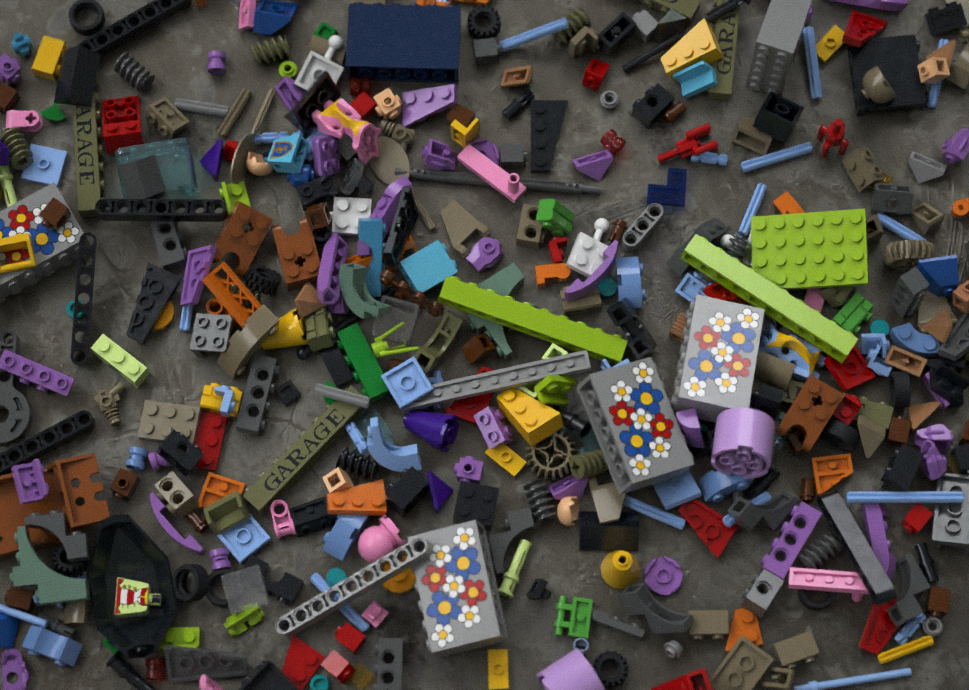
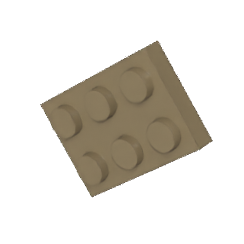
(162, 418)
(741, 667)

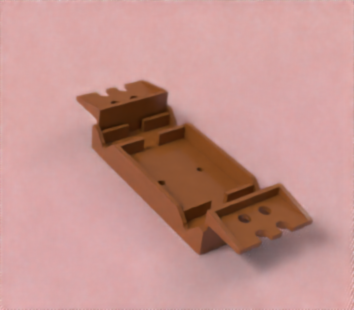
(60, 497)

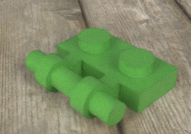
(580, 617)

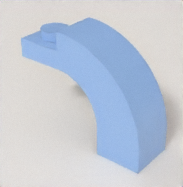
(388, 455)

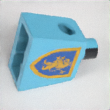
(287, 154)

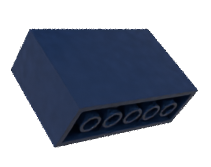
(403, 42)

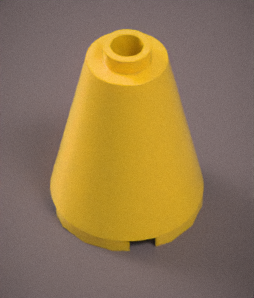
(290, 333)
(620, 569)

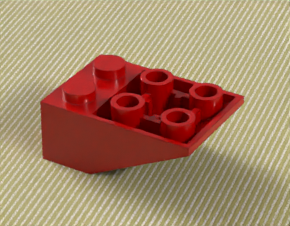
(122, 123)
(692, 681)

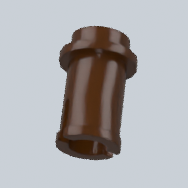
(674, 112)
(618, 230)
(807, 490)
(197, 521)

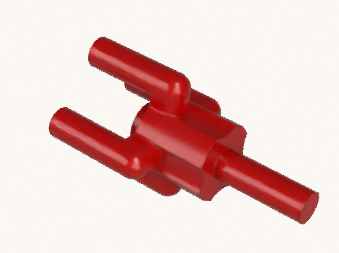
(833, 137)
(691, 145)

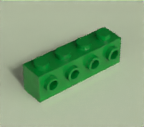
(363, 362)

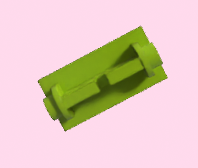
(236, 622)

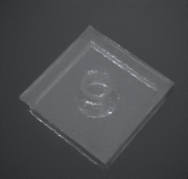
(245, 589)

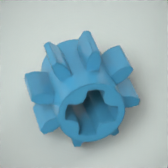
(21, 44)

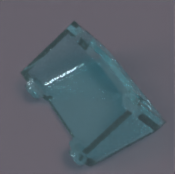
(174, 161)

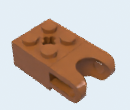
(240, 243)
(297, 250)
(807, 416)

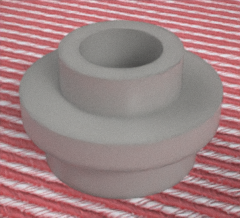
(609, 94)
(937, 622)
(673, 649)

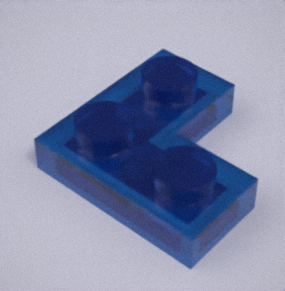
(671, 194)

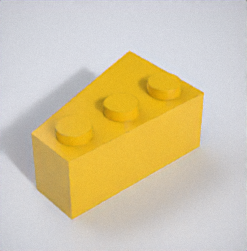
(694, 47)
(529, 416)

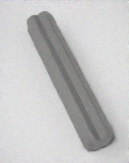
(201, 107)
(342, 395)

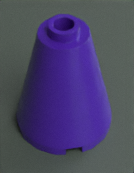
(432, 427)

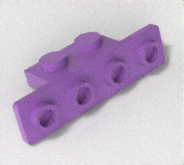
(35, 373)

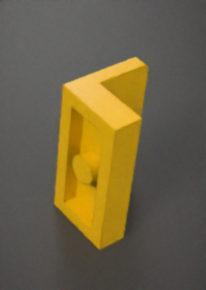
(464, 135)

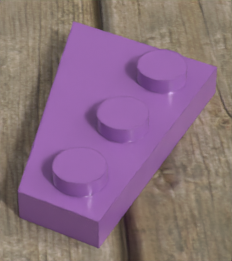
(427, 101)
(197, 268)

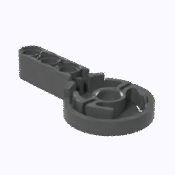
(7, 395)

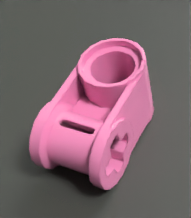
(22, 120)
(283, 522)

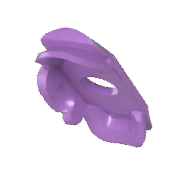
(13, 663)

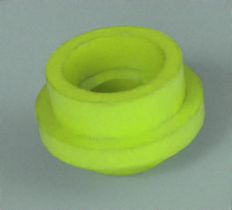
(292, 73)

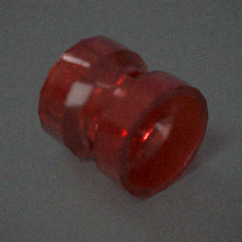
(355, 85)
(612, 141)
(155, 669)

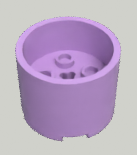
(743, 442)
(570, 673)

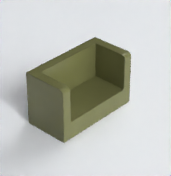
(226, 512)

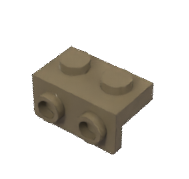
(862, 169)

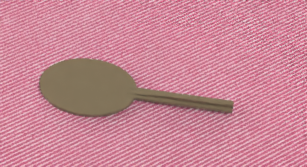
(391, 157)
(238, 168)

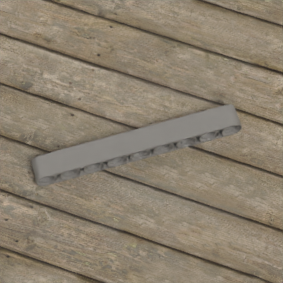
(344, 587)

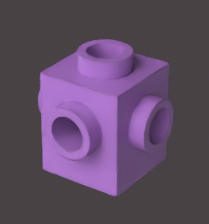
(9, 70)
(469, 463)

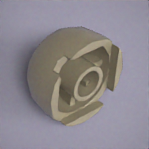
(877, 86)

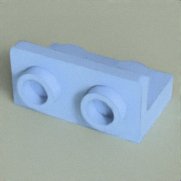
(692, 285)

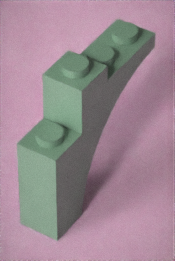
(504, 283)
(32, 572)

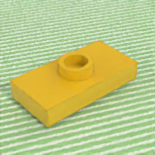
(829, 44)
(506, 459)
(498, 669)

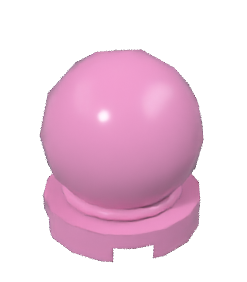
(379, 540)

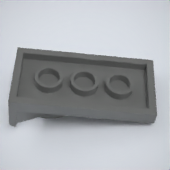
(952, 519)

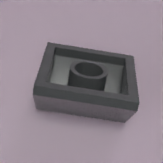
(142, 177)

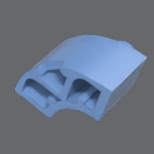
(629, 280)
(915, 342)
(717, 486)
(343, 535)
(52, 646)

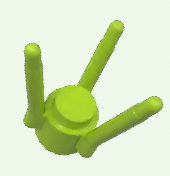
(381, 348)

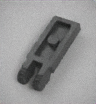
(616, 624)

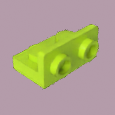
(234, 193)
(553, 389)
(181, 637)

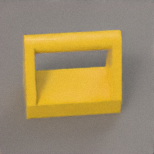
(14, 243)

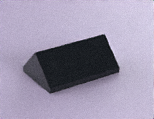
(77, 77)
(313, 99)
(608, 536)

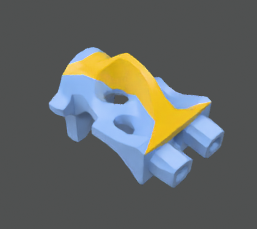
(802, 353)

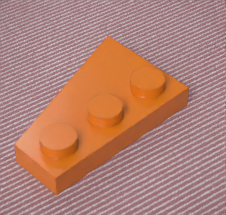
(358, 500)

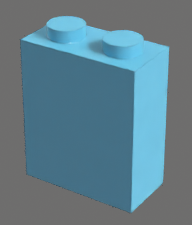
(428, 267)

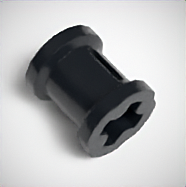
(319, 241)

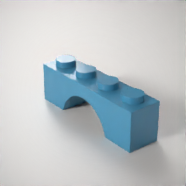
(371, 231)

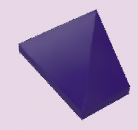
(212, 160)
(439, 491)

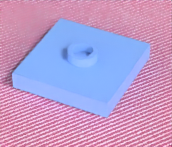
(47, 165)
(407, 382)
(677, 490)
(244, 539)

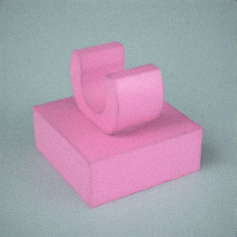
(375, 614)

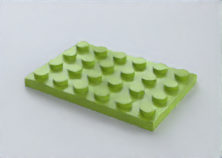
(811, 249)

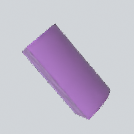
(690, 427)

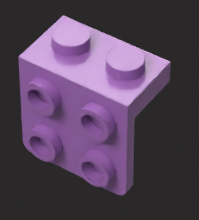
(325, 155)

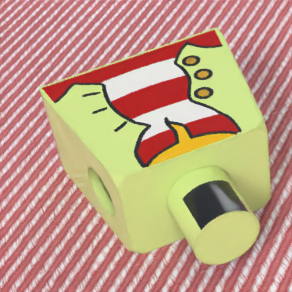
(134, 599)

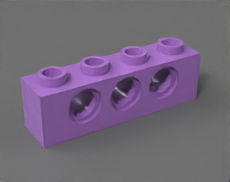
(809, 517)

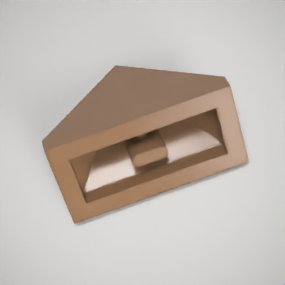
(945, 51)
(517, 76)
(307, 300)
(940, 326)
(905, 361)
(920, 413)

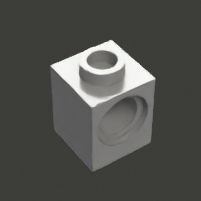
(645, 25)

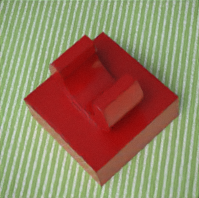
(229, 150)

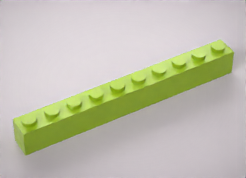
(764, 294)
(531, 320)

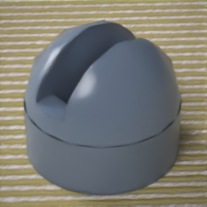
(581, 643)

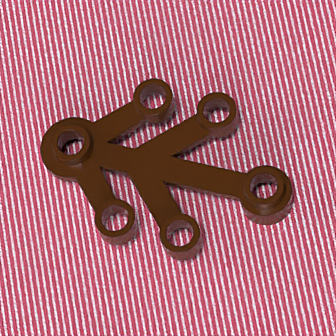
(405, 291)

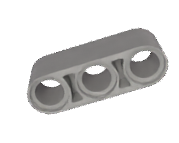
(640, 235)

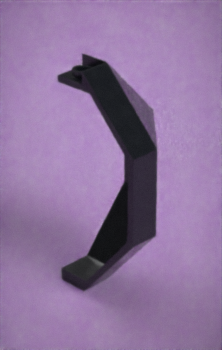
(130, 554)

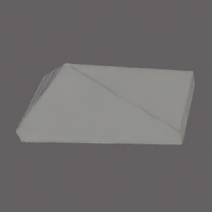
(925, 168)

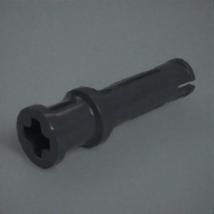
(573, 421)
(126, 671)

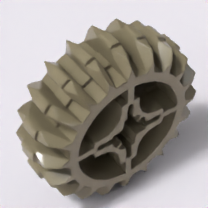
(906, 253)
(558, 455)

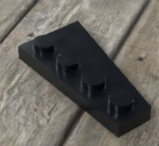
(545, 131)
(402, 225)
(155, 294)

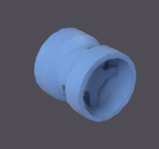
(136, 459)

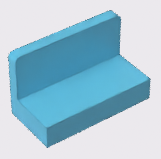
(696, 78)

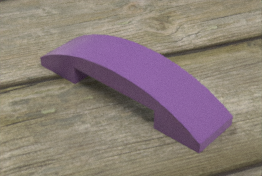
(579, 288)
(189, 543)

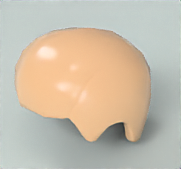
(256, 165)
(568, 510)

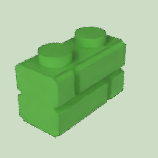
(555, 217)
(854, 313)

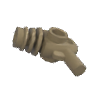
(399, 133)
(108, 403)

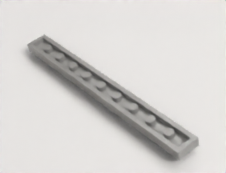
(503, 379)

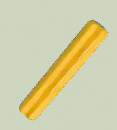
(905, 649)

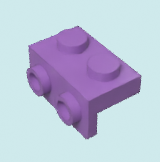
(494, 427)
(30, 482)

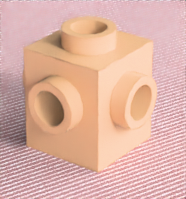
(387, 104)

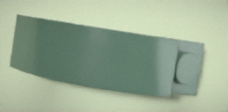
(355, 292)

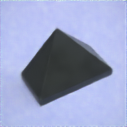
(668, 26)

